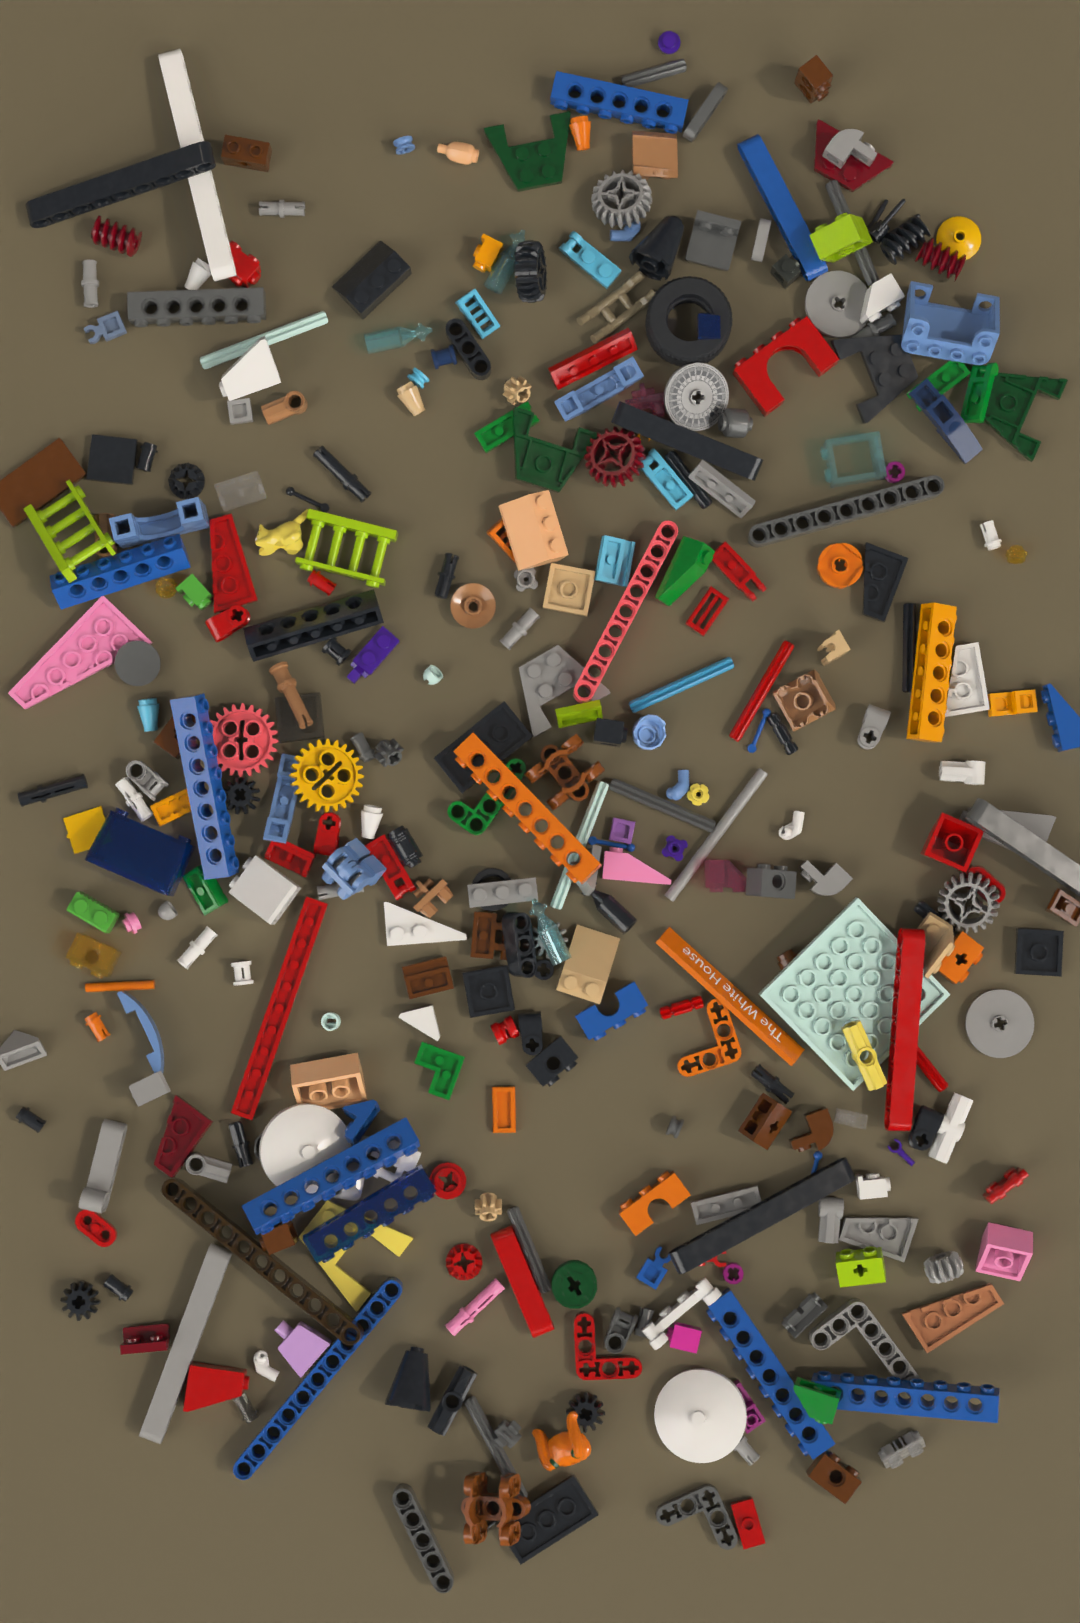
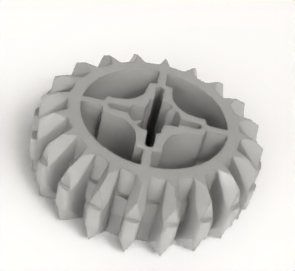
(633, 206)
(959, 898)

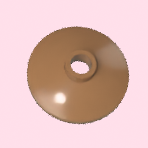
(470, 594)

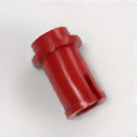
(321, 582)

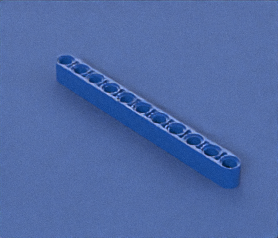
(309, 1385)

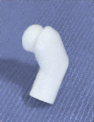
(794, 828)
(262, 1365)

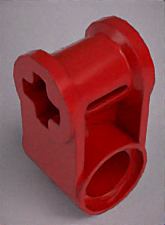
(224, 624)
(327, 839)

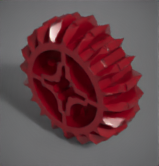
(622, 451)

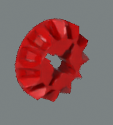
(458, 1176)
(470, 1253)

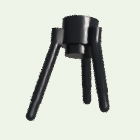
(880, 229)

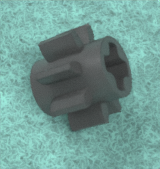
(388, 752)
(507, 1433)

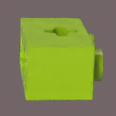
(870, 1272)

